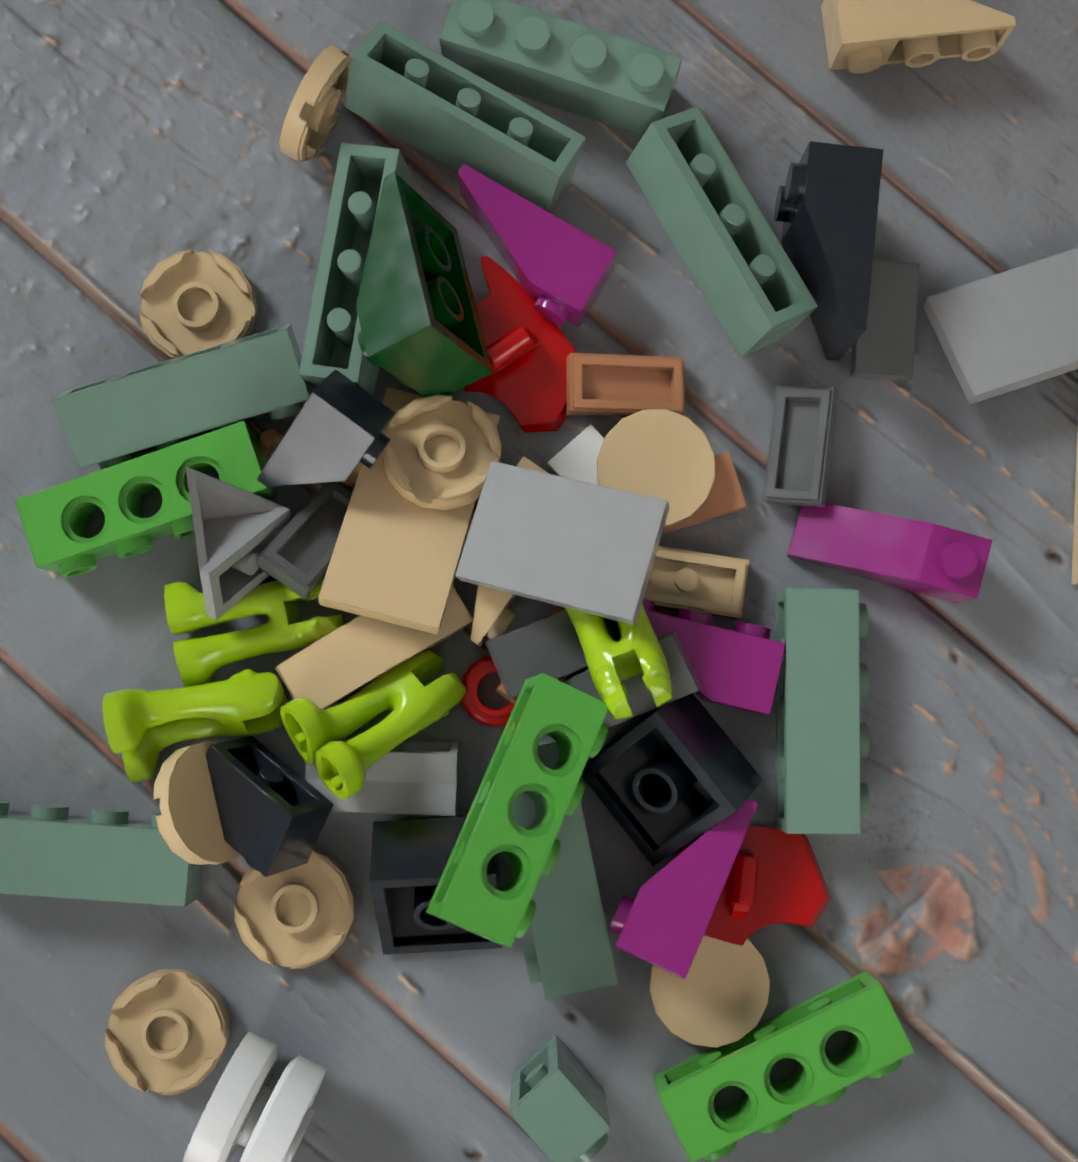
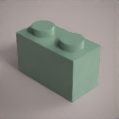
(560, 1105)

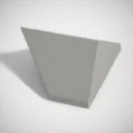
(229, 536)

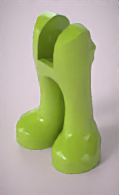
(202, 656)
(616, 661)
(403, 689)
(146, 721)

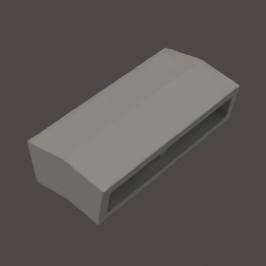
(410, 779)

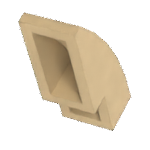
(360, 653)

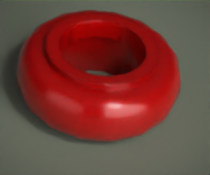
(471, 700)

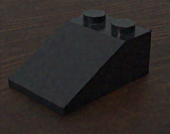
(831, 235)

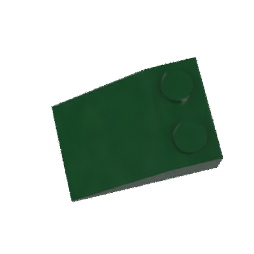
(419, 298)

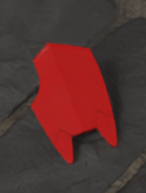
(524, 354)
(768, 884)

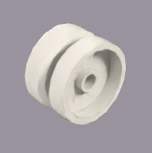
(251, 1113)

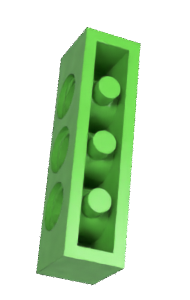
(58, 515)
(464, 892)
(796, 1033)

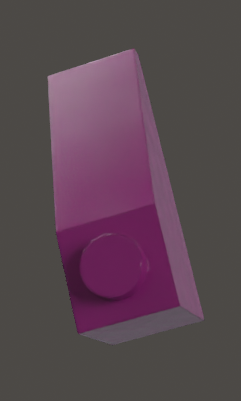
(545, 254)
(892, 550)
(678, 901)

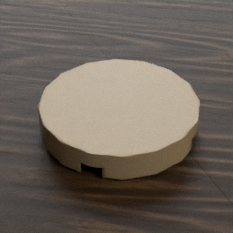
(314, 105)
(196, 303)
(440, 452)
(659, 458)
(189, 808)
(297, 913)
(718, 998)
(167, 1031)

